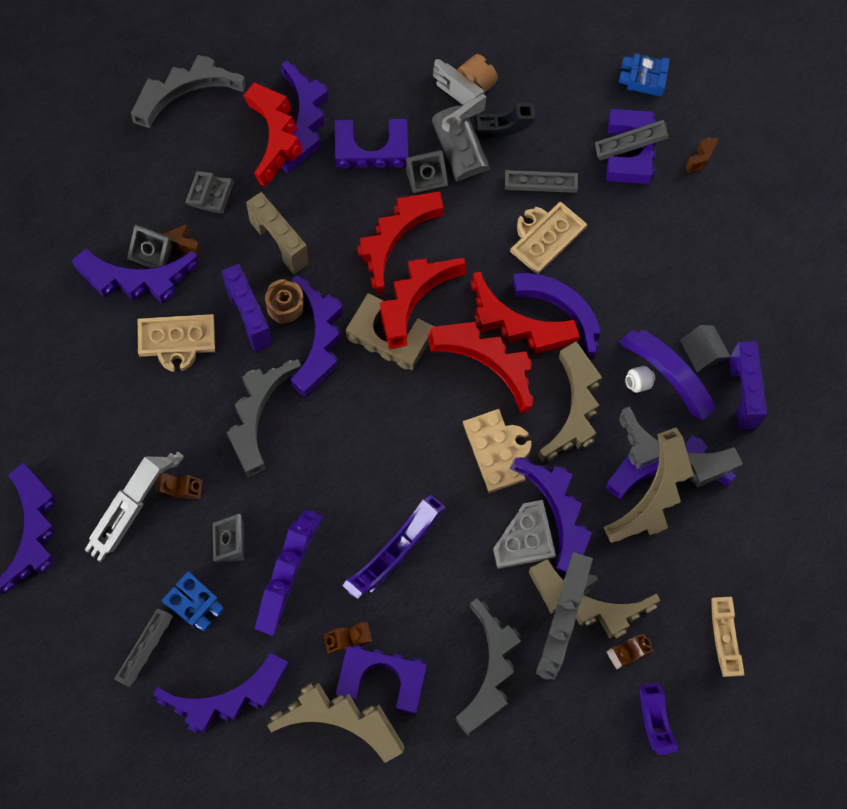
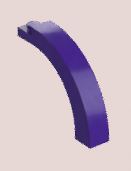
(564, 297)
(674, 369)

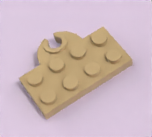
(546, 235)
(176, 338)
(496, 449)

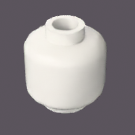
(640, 379)

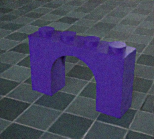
(350, 155)
(632, 169)
(243, 297)
(746, 363)
(359, 661)

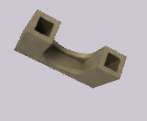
(266, 218)
(362, 332)

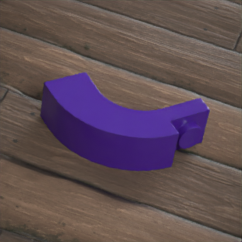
(656, 719)

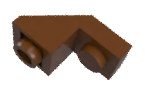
(705, 151)
(180, 487)
(341, 638)
(630, 651)

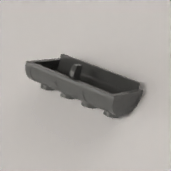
(460, 146)

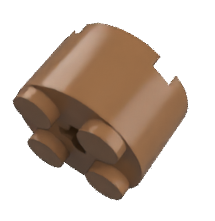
(479, 72)
(292, 295)

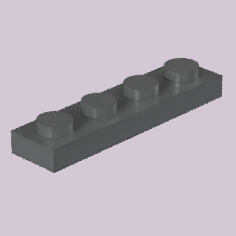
(631, 140)
(541, 181)
(143, 648)

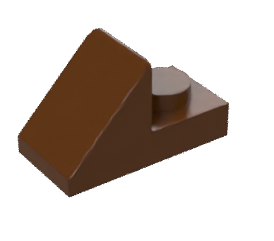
(181, 242)

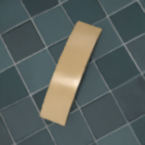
(725, 637)

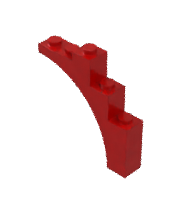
(281, 143)
(408, 213)
(408, 293)
(541, 335)
(466, 340)

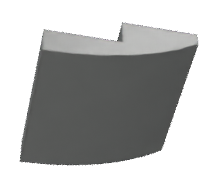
(209, 192)

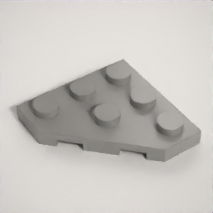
(525, 538)

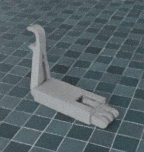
(462, 90)

